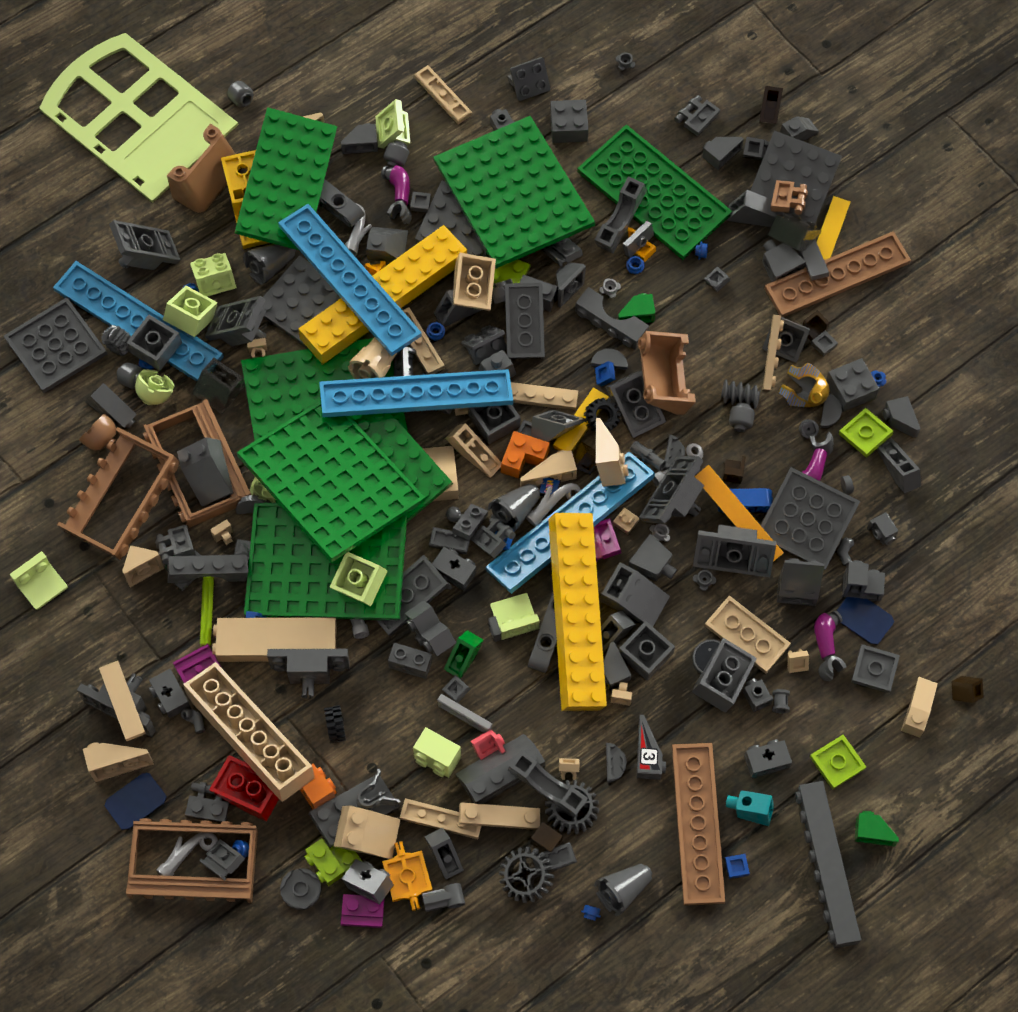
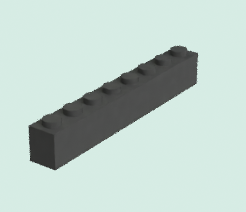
(828, 865)

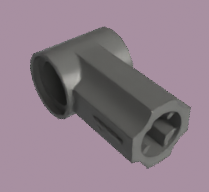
(450, 897)

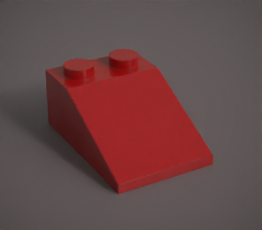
(244, 789)

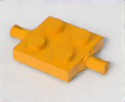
(408, 875)

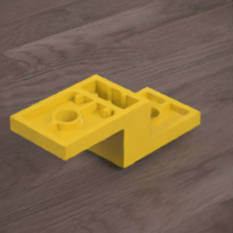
(237, 185)

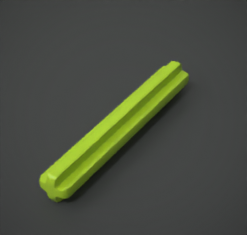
(206, 611)

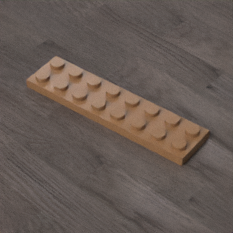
(845, 272)
(698, 824)

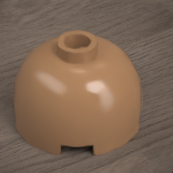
(99, 434)

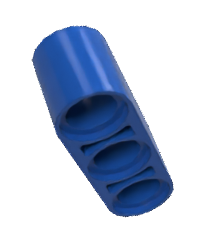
(754, 500)

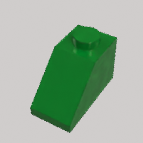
(641, 307)
(463, 653)
(874, 830)

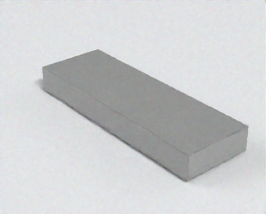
(464, 714)

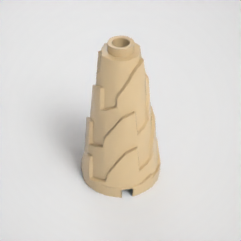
(371, 361)

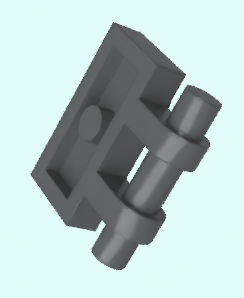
(701, 118)
(180, 541)
(488, 541)
(204, 808)

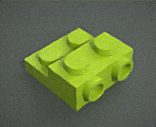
(330, 862)

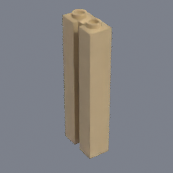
(251, 637)

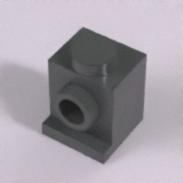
(500, 119)
(499, 291)
(883, 529)
(757, 701)

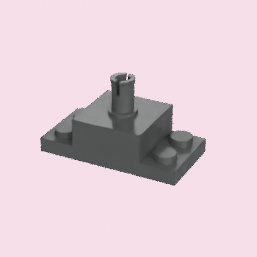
(143, 245)
(238, 322)
(675, 492)
(734, 551)
(308, 665)
(102, 701)

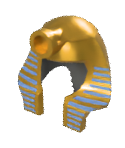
(813, 383)

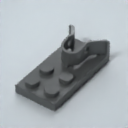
(524, 320)
(419, 584)
(368, 795)

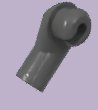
(843, 549)
(195, 718)

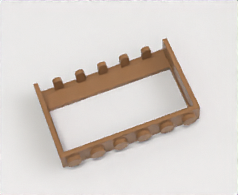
(210, 429)
(102, 481)
(192, 886)

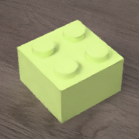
(190, 311)
(358, 578)
(436, 753)

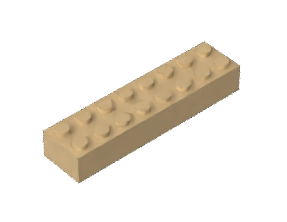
(249, 731)

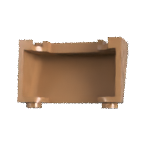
(206, 178)
(664, 371)

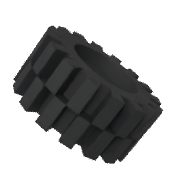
(608, 407)
(335, 724)

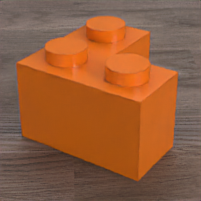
(521, 450)
(319, 789)

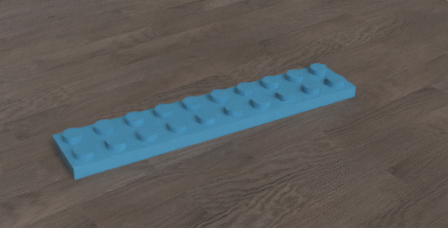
(350, 279)
(121, 309)
(415, 393)
(533, 550)

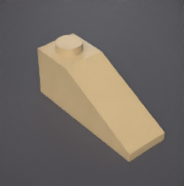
(473, 449)
(557, 466)
(919, 707)

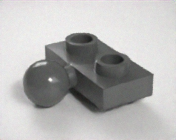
(468, 522)

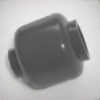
(240, 94)
(396, 154)
(128, 374)
(741, 417)

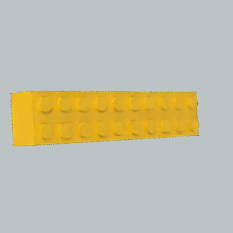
(401, 279)
(577, 612)

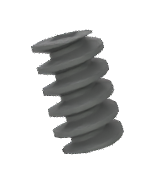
(740, 393)

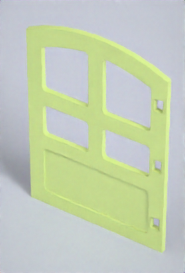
(163, 141)

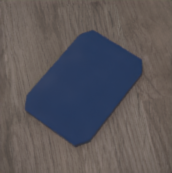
(865, 619)
(135, 801)

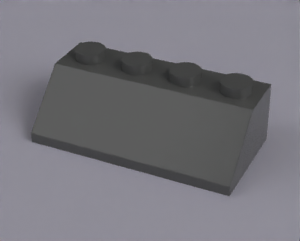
(491, 776)

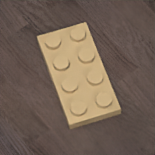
(748, 632)

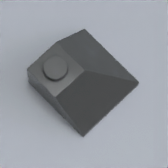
(386, 244)
(569, 281)
(553, 424)

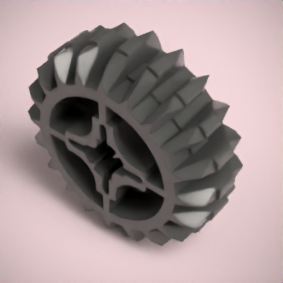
(574, 823)
(523, 865)

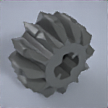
(115, 339)

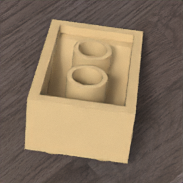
(473, 281)
(609, 458)
(445, 459)
(113, 760)
(367, 832)

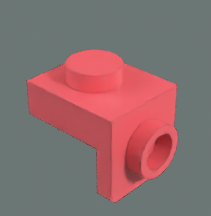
(488, 744)

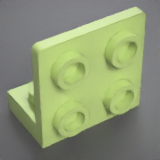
(213, 274)
(38, 581)
(515, 616)

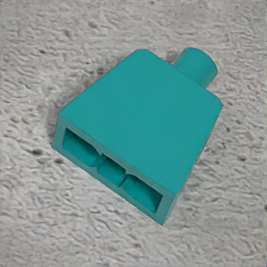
(752, 806)

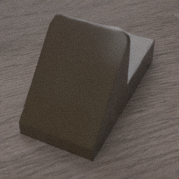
(771, 104)

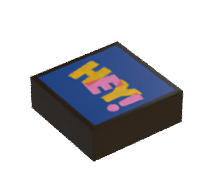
(555, 484)

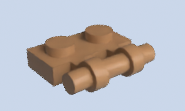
(782, 197)

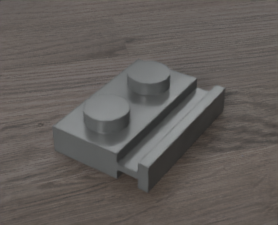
(563, 251)
(222, 859)

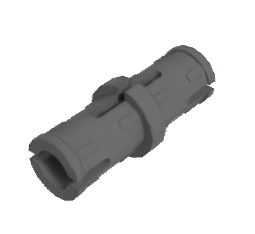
(648, 455)

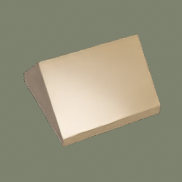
(141, 564)

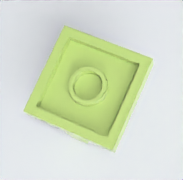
(392, 125)

